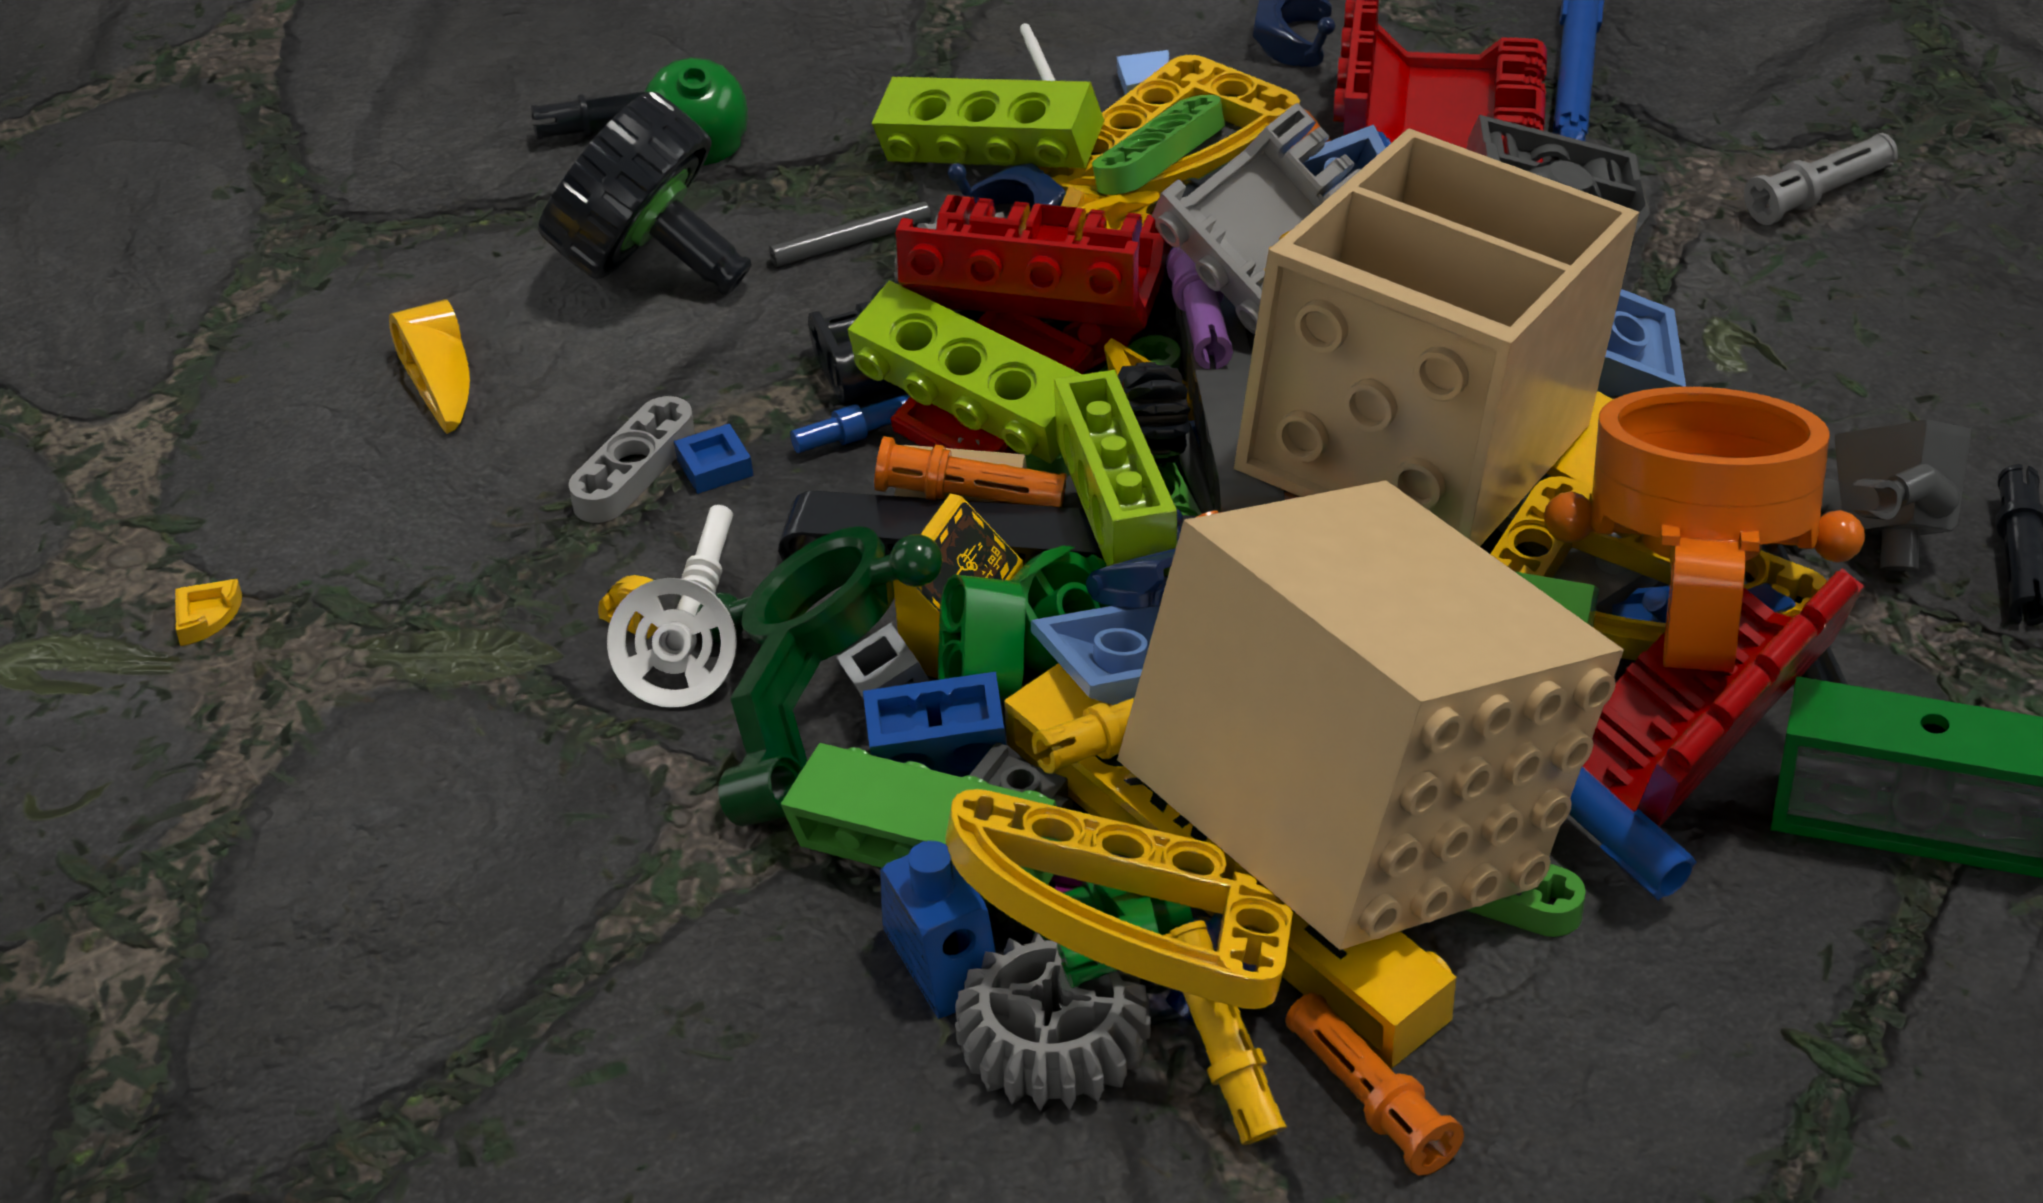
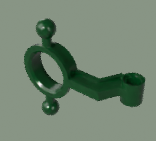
(797, 644)

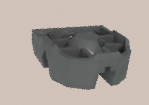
(1581, 165)

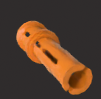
(940, 473)
(1391, 1101)

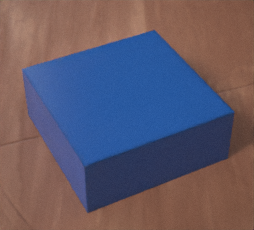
(713, 458)

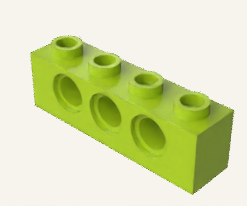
(988, 121)
(960, 368)
(1113, 468)

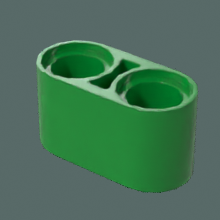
(982, 630)

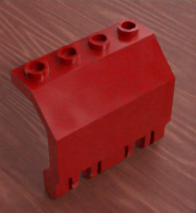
(1433, 90)
(1035, 262)

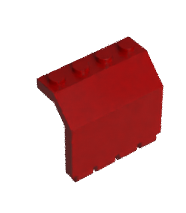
(1677, 724)

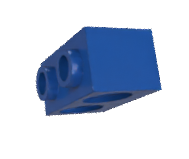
(936, 722)

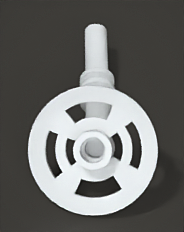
(678, 627)

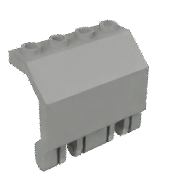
(1248, 207)

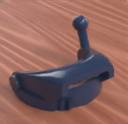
(1281, 41)
(1016, 183)
(1135, 581)

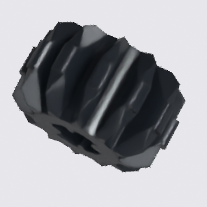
(1159, 407)

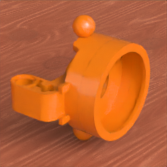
(1707, 486)

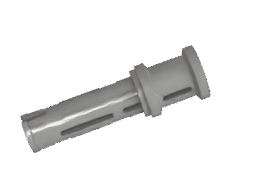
(1803, 183)

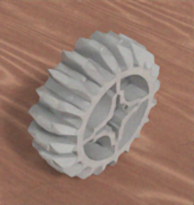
(1043, 1037)

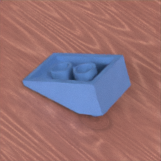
(1641, 348)
(1100, 648)

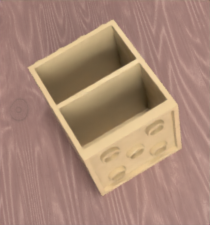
(1434, 333)
(1365, 708)

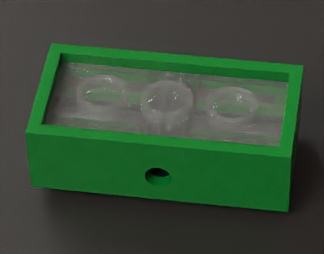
(1913, 776)

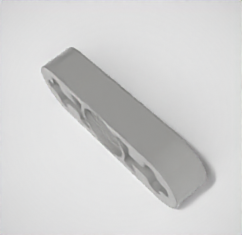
(607, 486)

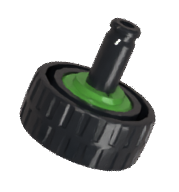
(632, 190)

